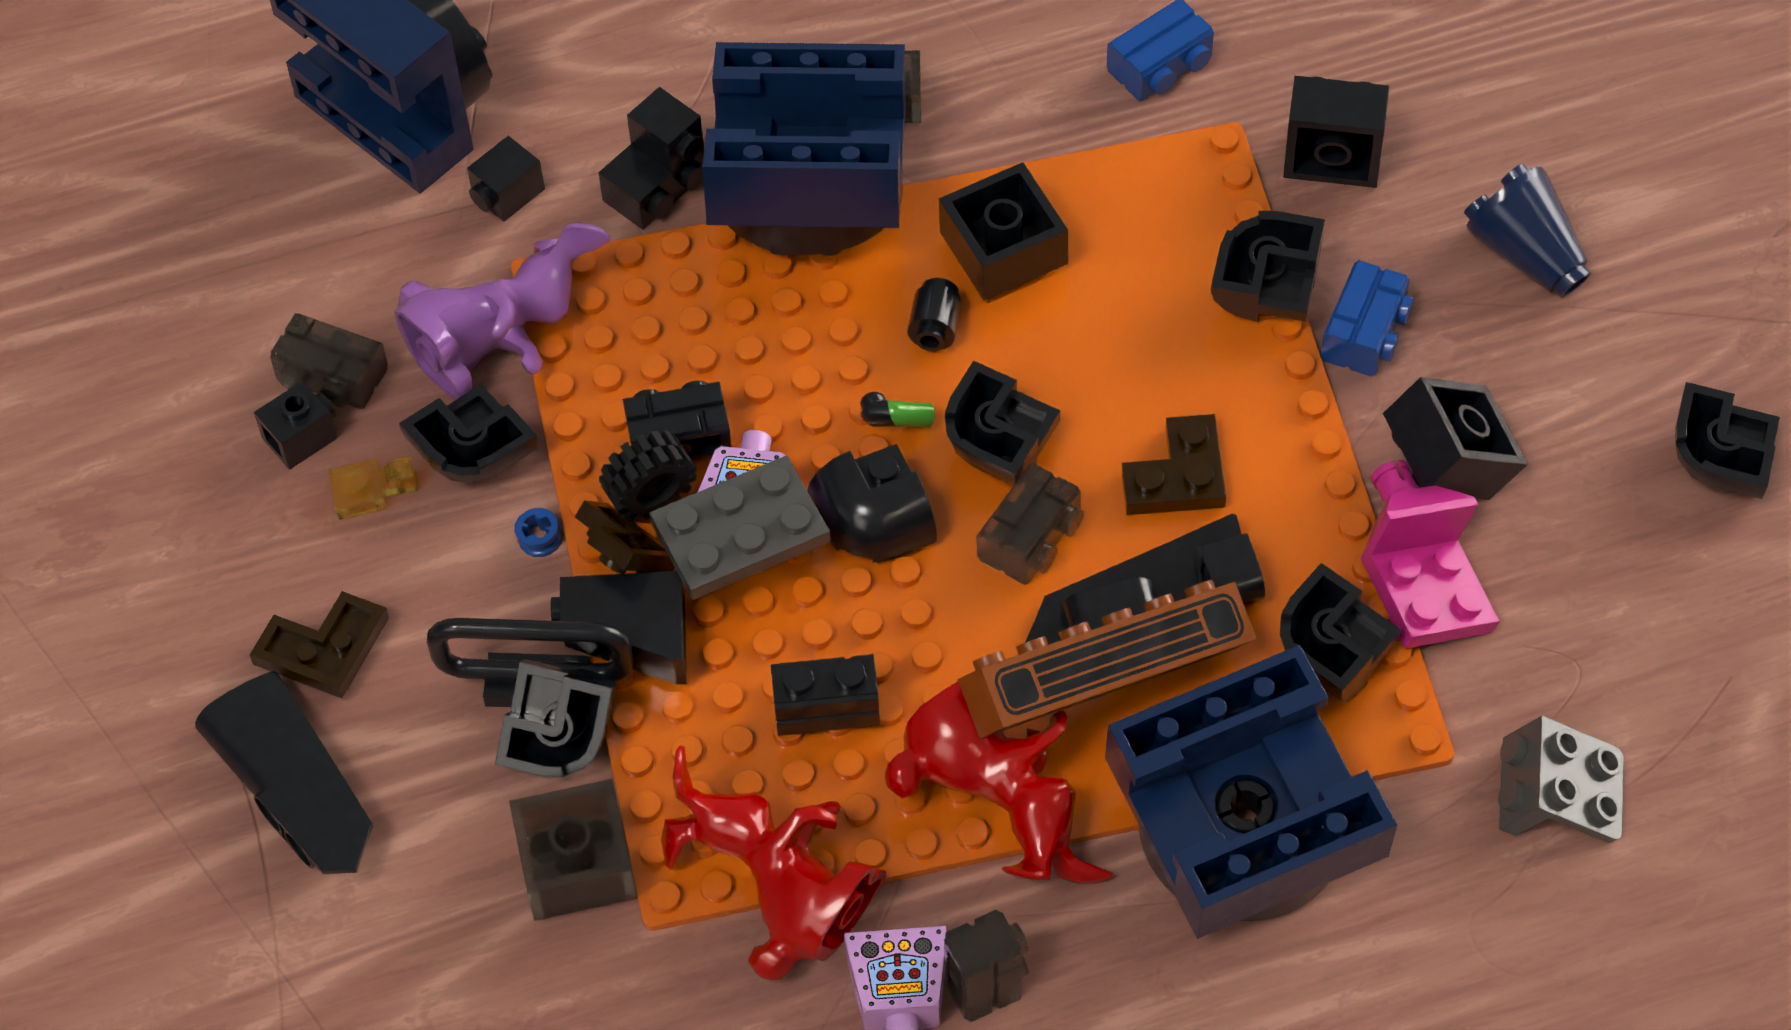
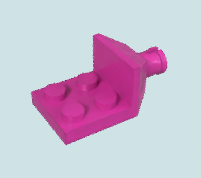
(1420, 563)

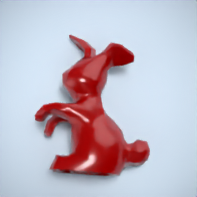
(947, 751)
(797, 894)

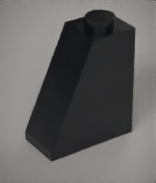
(643, 606)

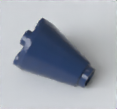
(1530, 230)

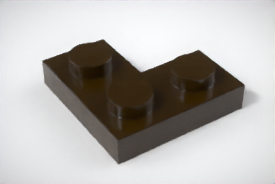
(1187, 479)
(621, 541)
(323, 657)

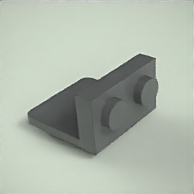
(1560, 777)

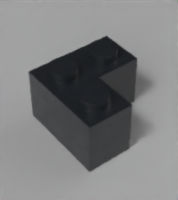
(658, 163)

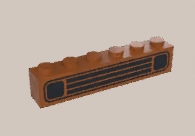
(1105, 659)

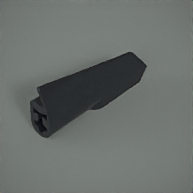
(1205, 554)
(288, 772)

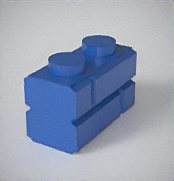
(1160, 50)
(1366, 317)

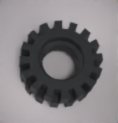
(647, 475)

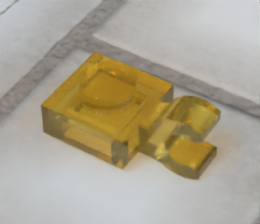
(363, 486)

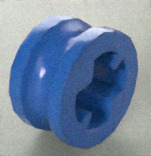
(546, 522)

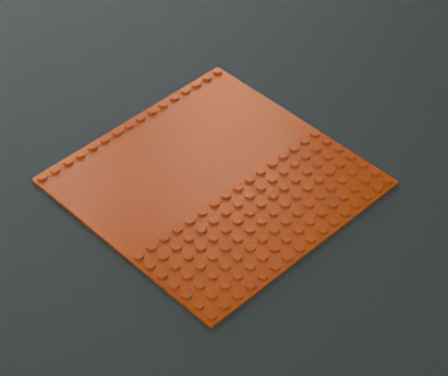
(1105, 341)

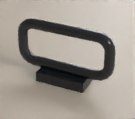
(502, 668)

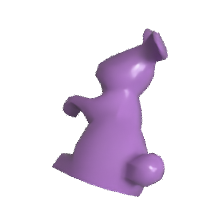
(459, 327)

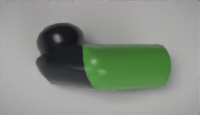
(885, 413)

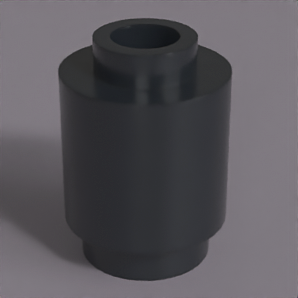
(935, 314)

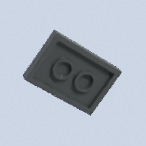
(740, 527)

